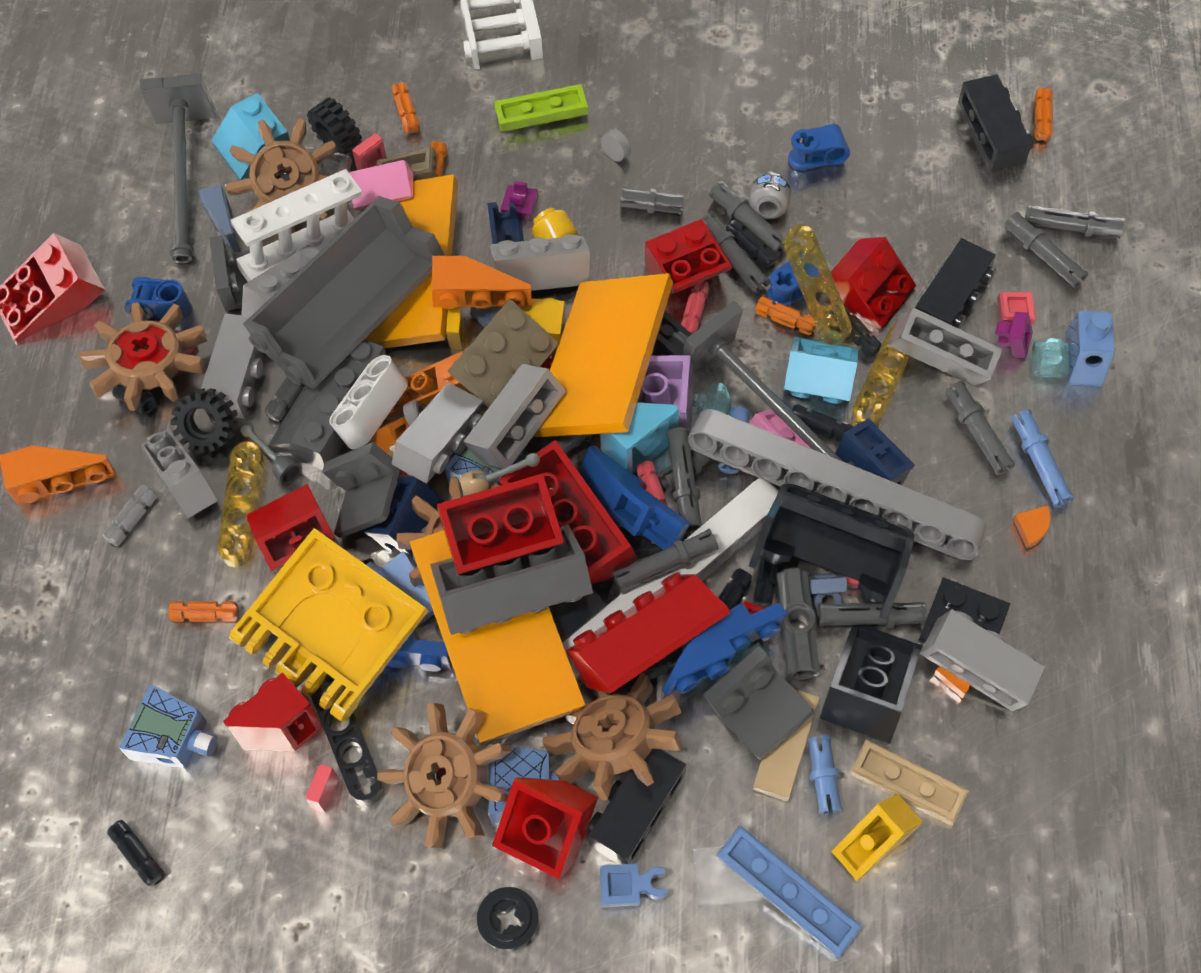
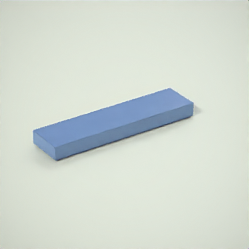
(788, 891)

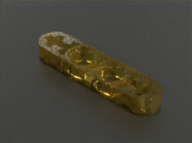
(822, 283)
(884, 375)
(240, 503)

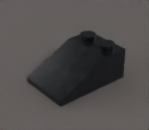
(871, 682)

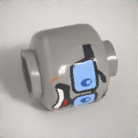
(770, 195)

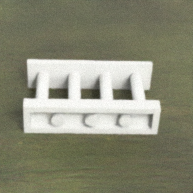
(523, 17)
(289, 211)

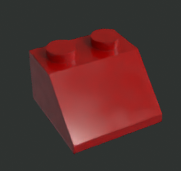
(545, 823)

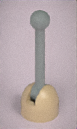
(478, 480)

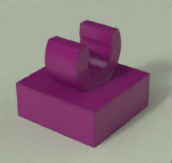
(523, 198)
(1016, 334)

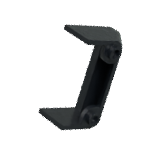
(838, 539)

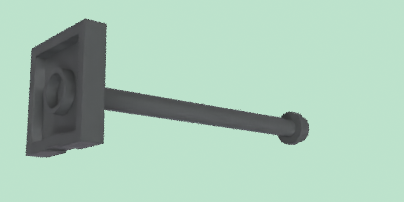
(175, 102)
(713, 340)

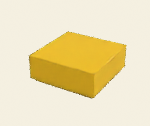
(455, 328)

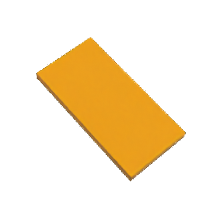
(416, 318)
(606, 354)
(506, 668)

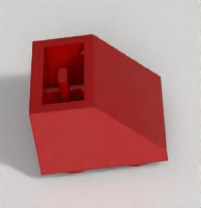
(687, 255)
(872, 280)
(285, 524)
(274, 718)

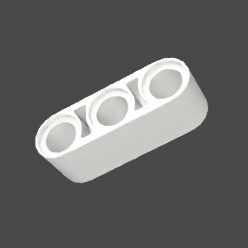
(368, 402)

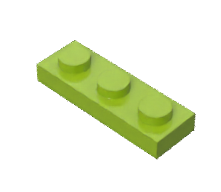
(541, 107)

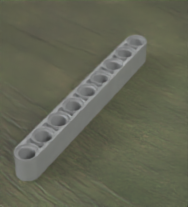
(788, 462)

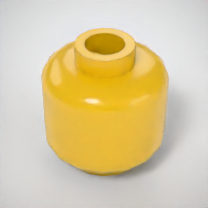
(553, 224)

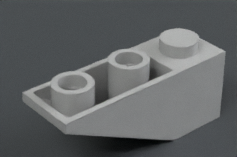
(179, 472)

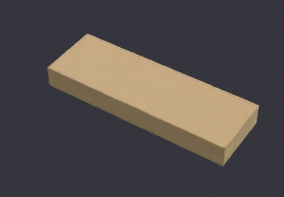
(781, 765)
(912, 782)

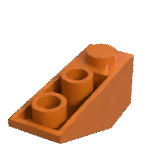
(468, 283)
(426, 384)
(46, 470)

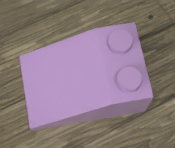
(670, 382)

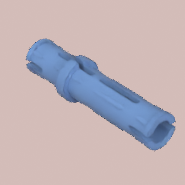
(1036, 446)

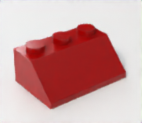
(500, 524)

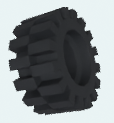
(334, 124)
(217, 407)

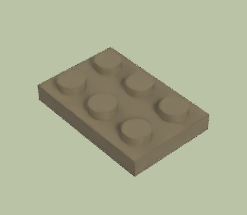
(500, 350)

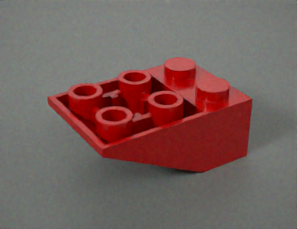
(48, 288)

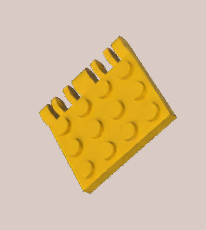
(331, 617)

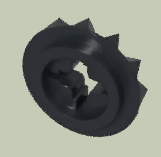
(502, 901)

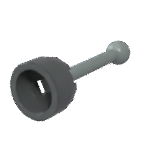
(285, 467)

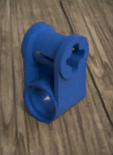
(820, 145)
(785, 285)
(158, 296)

